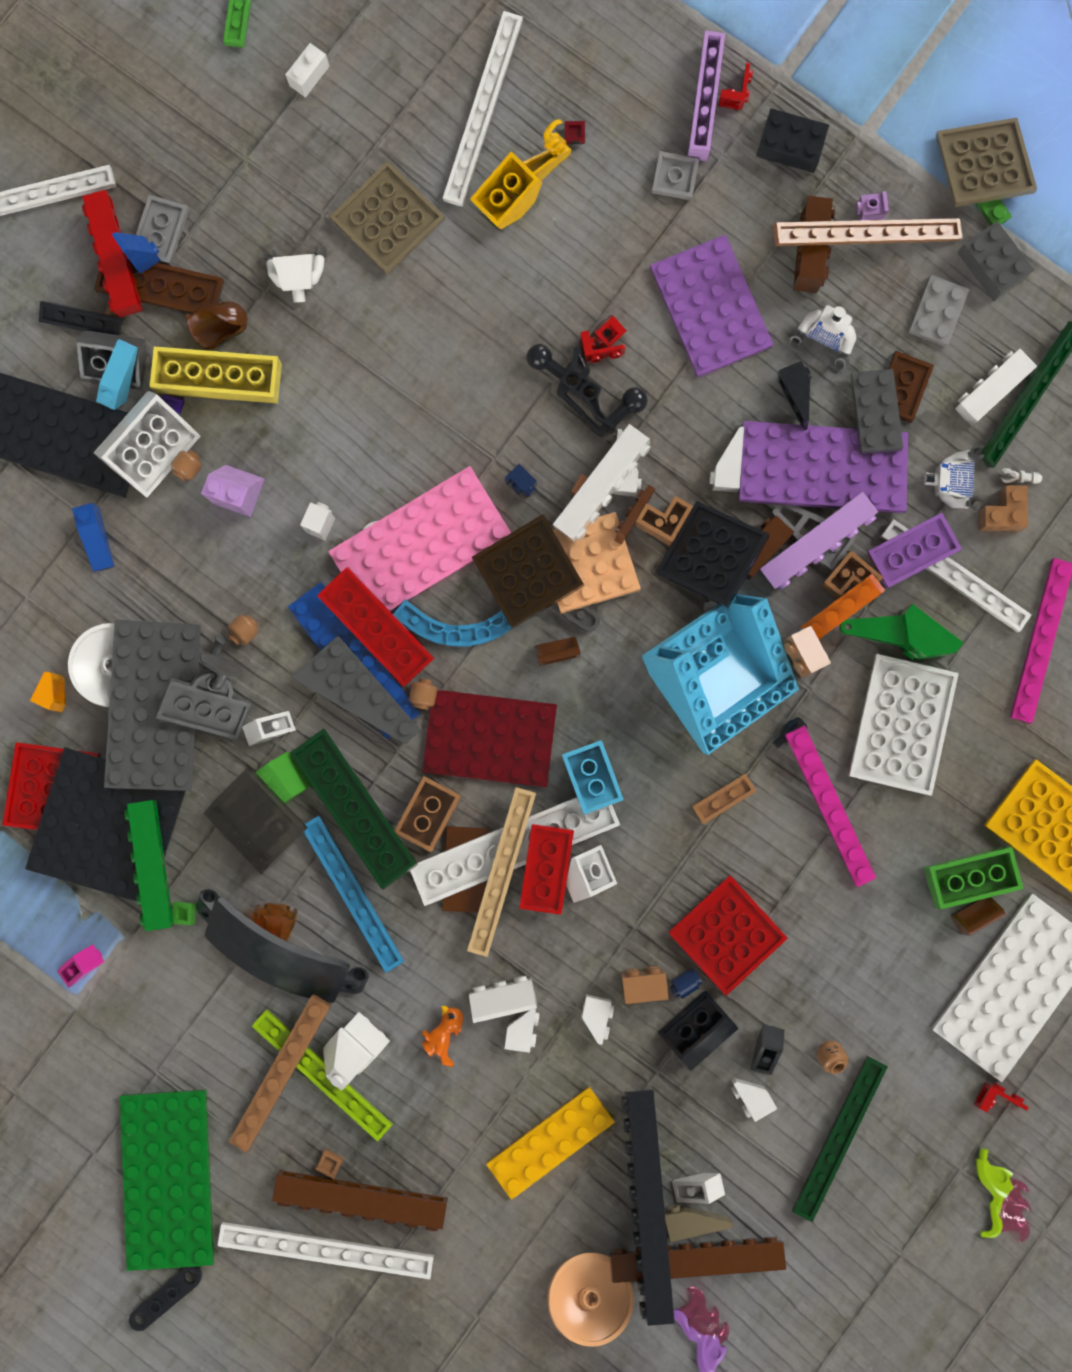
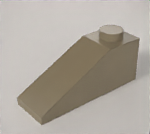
(689, 1222)

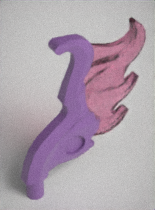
(703, 1329)

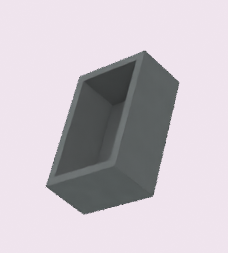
(995, 261)

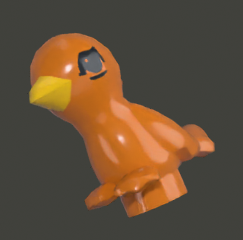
(439, 1038)

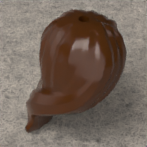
(215, 323)

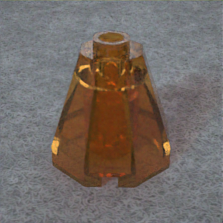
(276, 919)

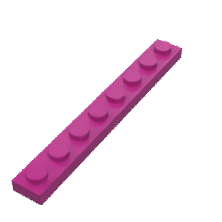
(1042, 641)
(830, 806)

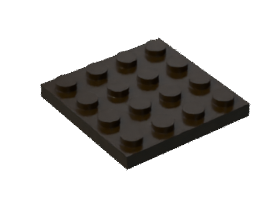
(528, 571)

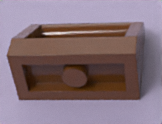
(557, 651)
(977, 915)

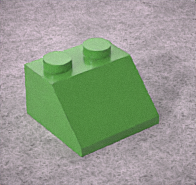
(284, 777)

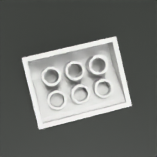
(146, 443)

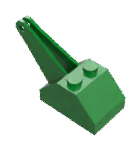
(910, 630)

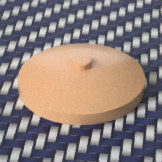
(587, 1302)

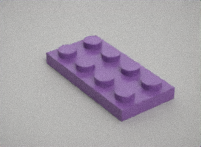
(914, 550)

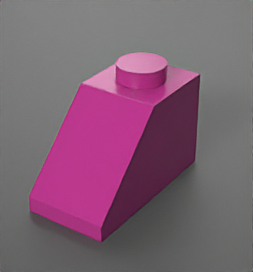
(80, 965)

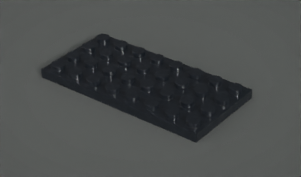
(57, 433)

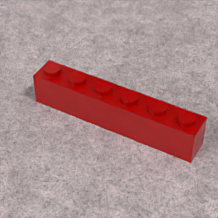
(113, 262)

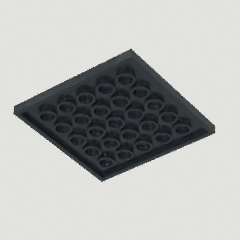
(86, 828)

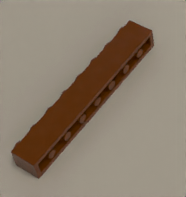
(360, 1199)
(707, 1259)

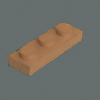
(724, 798)

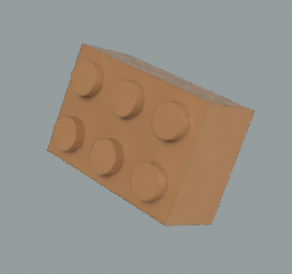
(428, 814)

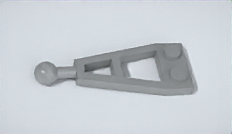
(831, 558)

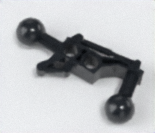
(633, 400)

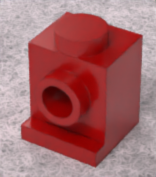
(616, 329)

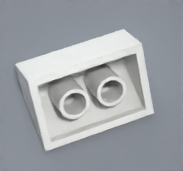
(502, 999)

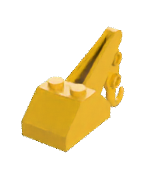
(516, 184)

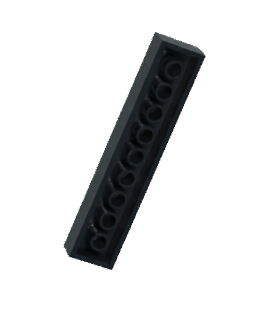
(649, 1208)

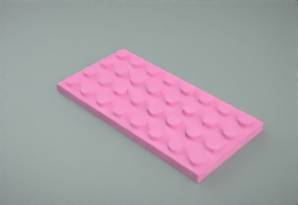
(423, 540)

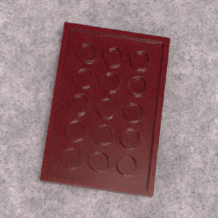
(490, 738)

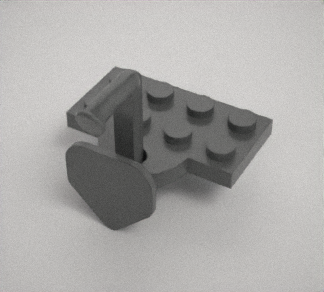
(206, 704)

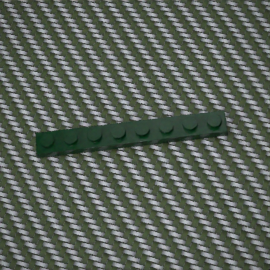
(1028, 398)
(839, 1139)

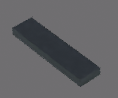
(78, 318)

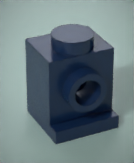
(521, 481)

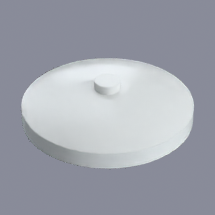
(92, 664)

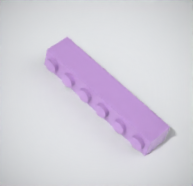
(706, 95)
(819, 540)

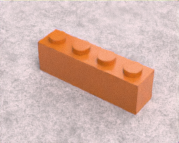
(845, 606)

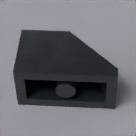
(768, 1049)

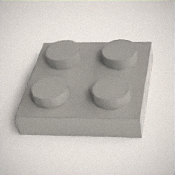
(675, 175)

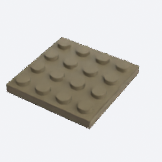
(986, 162)
(387, 217)

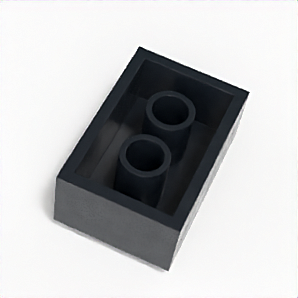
(792, 140)

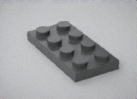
(876, 411)

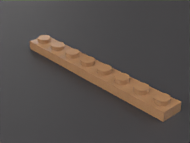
(280, 1073)

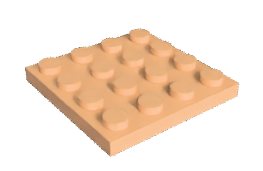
(601, 564)

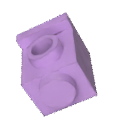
(867, 212)

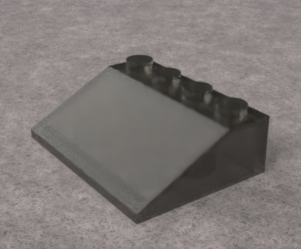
(255, 820)

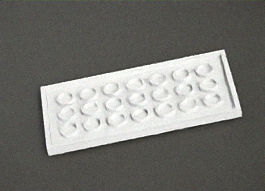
(1011, 989)

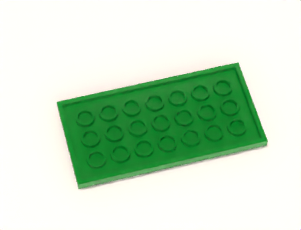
(166, 1180)

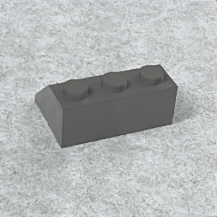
(96, 349)

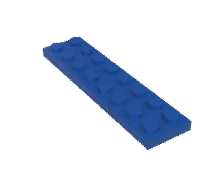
(325, 626)

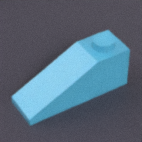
(117, 376)

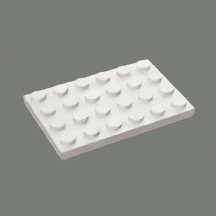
(903, 724)

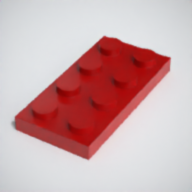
(546, 869)

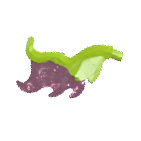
(1006, 1199)

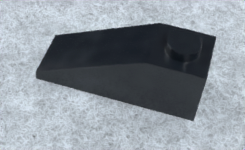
(796, 387)

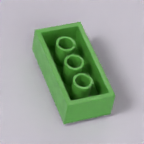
(973, 877)

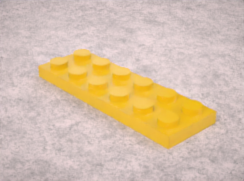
(550, 1142)

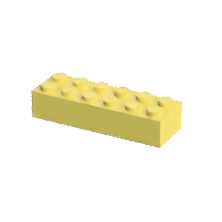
(215, 375)

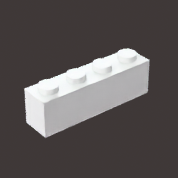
(994, 388)

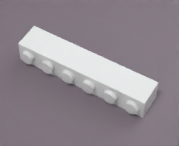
(602, 483)

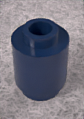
(685, 984)

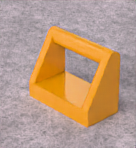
(50, 692)

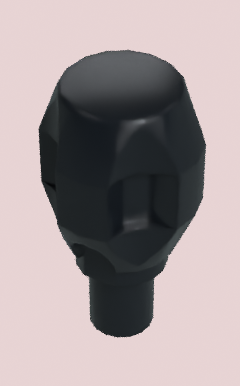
(790, 726)

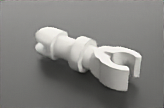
(1021, 476)

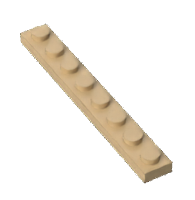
(501, 871)

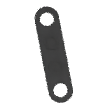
(165, 1298)

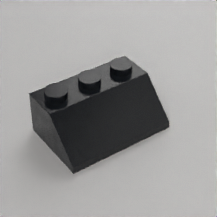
(698, 1030)

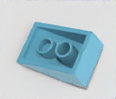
(592, 777)

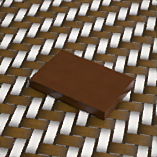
(910, 382)

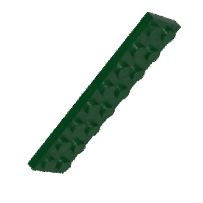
(354, 809)

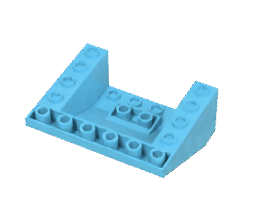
(723, 670)

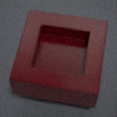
(575, 132)

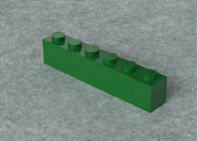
(150, 865)

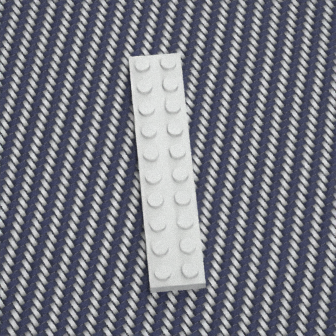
(472, 861)

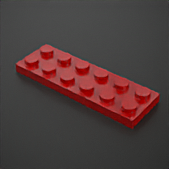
(375, 626)

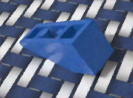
(138, 250)
(93, 536)

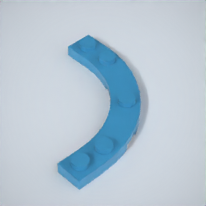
(450, 634)

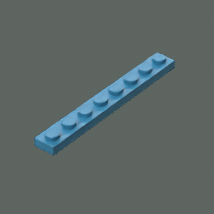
(353, 894)

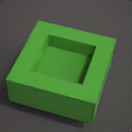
(184, 913)

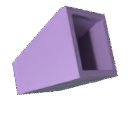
(233, 489)

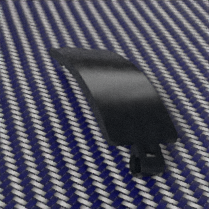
(274, 958)

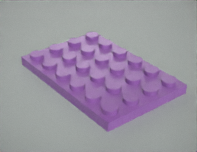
(711, 306)

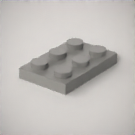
(163, 224)
(938, 311)

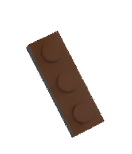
(633, 513)

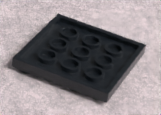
(712, 554)

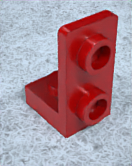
(735, 100)
(596, 355)
(986, 1097)

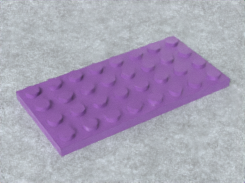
(818, 468)

